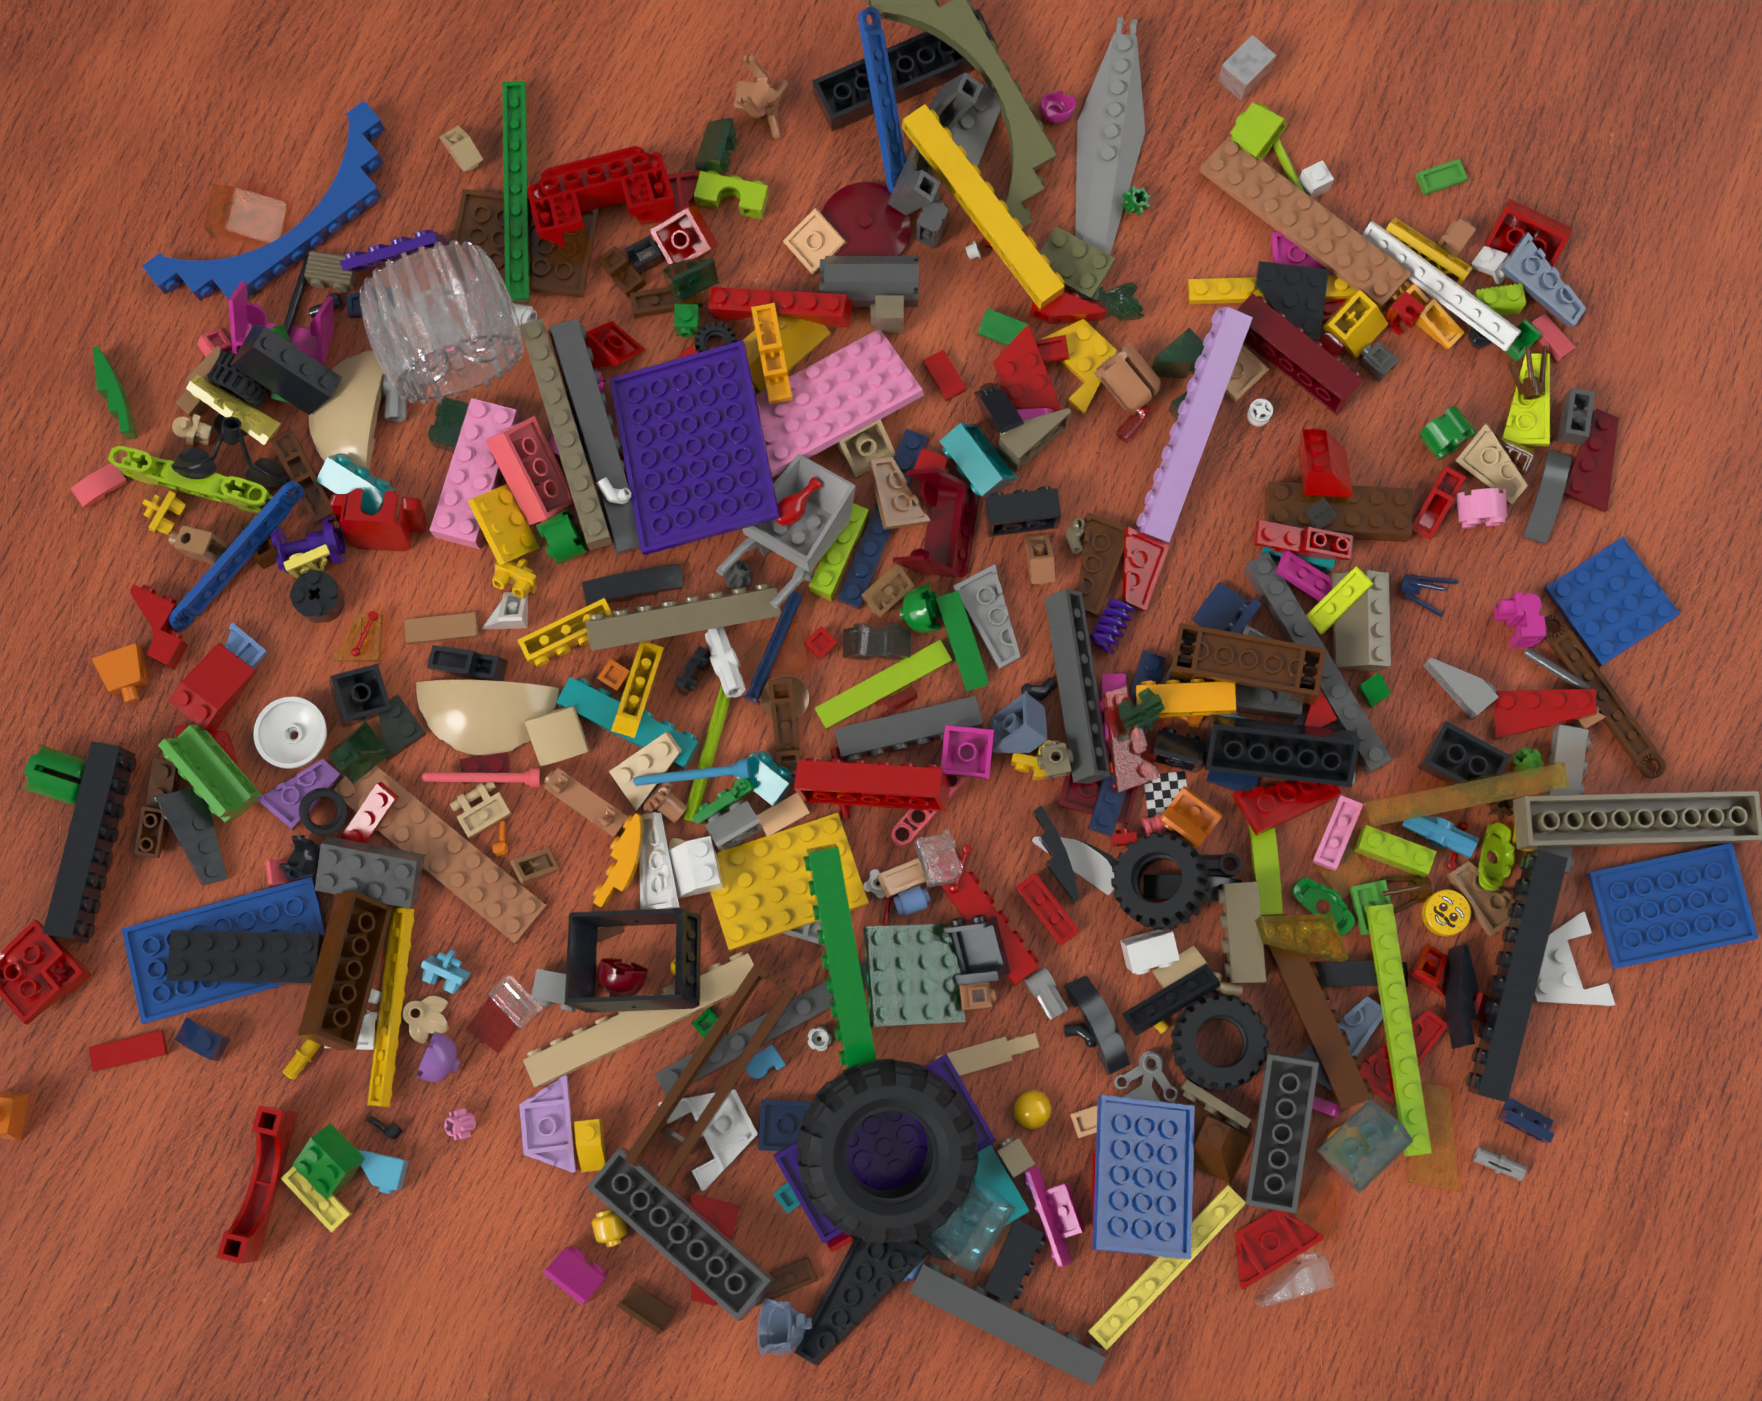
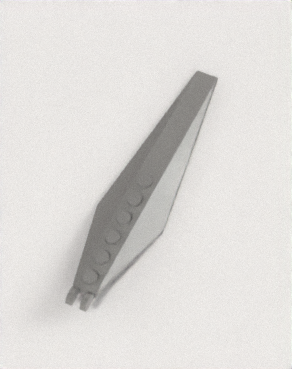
(1109, 142)

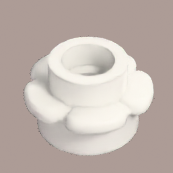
(819, 1045)

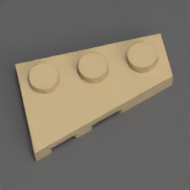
(1492, 465)
(651, 759)

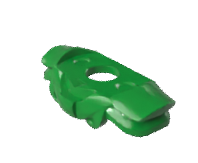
(1310, 892)

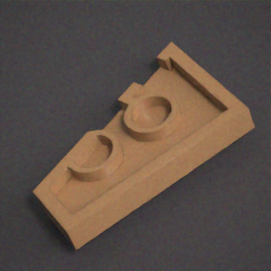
(894, 499)
(1487, 906)

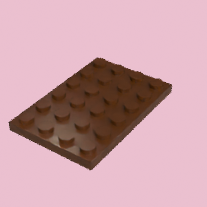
(551, 266)

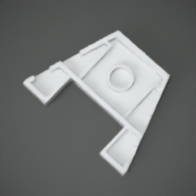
(1558, 974)
(725, 1136)

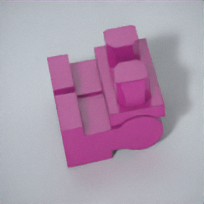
(1524, 615)

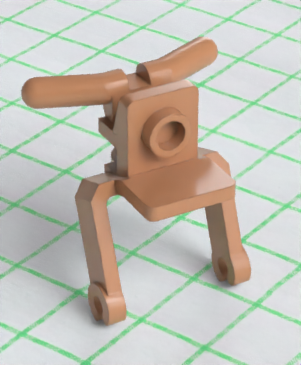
(758, 97)

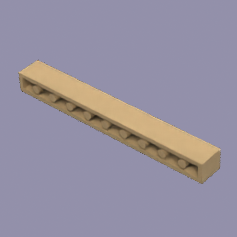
(631, 1026)

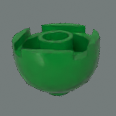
(921, 610)

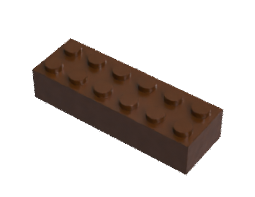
(1367, 515)
(345, 971)

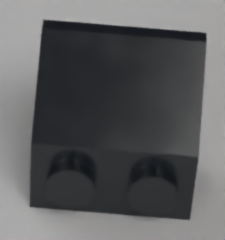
(359, 694)
(1177, 750)

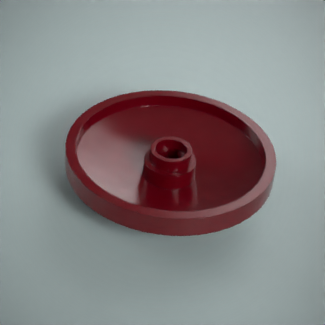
(867, 221)

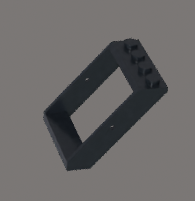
(583, 954)

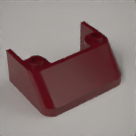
(950, 525)

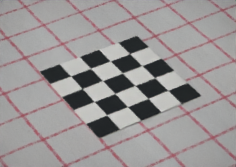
(1162, 791)

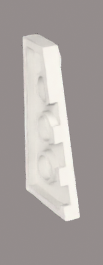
(655, 867)

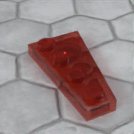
(1129, 749)

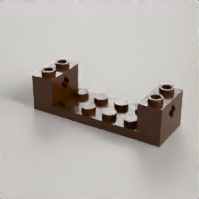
(1248, 661)

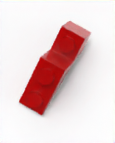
(166, 644)

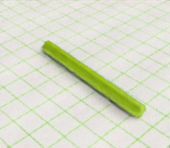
(708, 753)

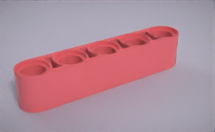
(913, 828)

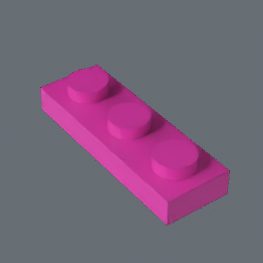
(1304, 575)

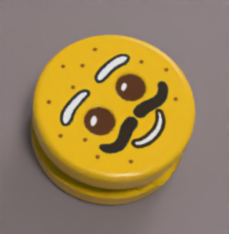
(1446, 913)

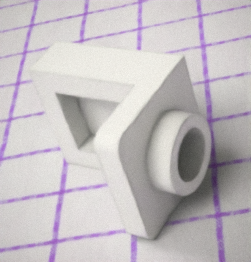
(1490, 262)

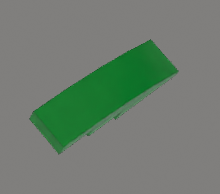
(111, 387)
(962, 640)

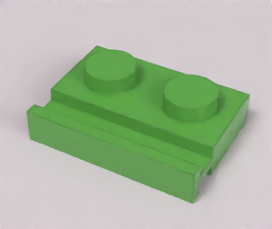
(1365, 896)

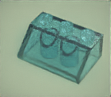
(1365, 1145)
(973, 1226)

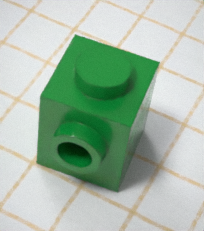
(686, 320)

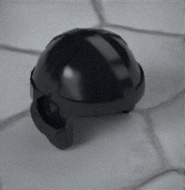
(303, 860)

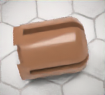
(1129, 378)

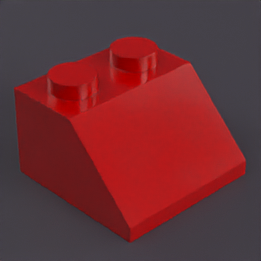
(684, 236)

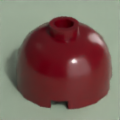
(621, 978)

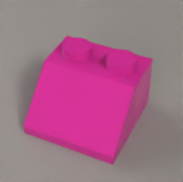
(576, 1274)

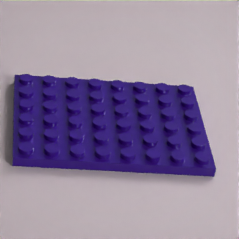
(694, 448)

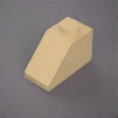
(461, 148)

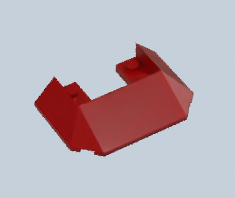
(596, 183)

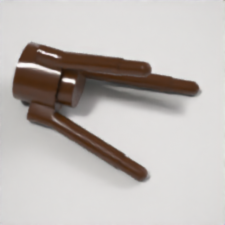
(1531, 387)
(1417, 888)

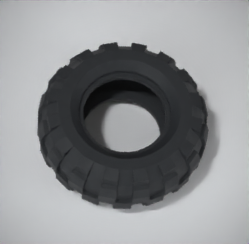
(925, 1200)

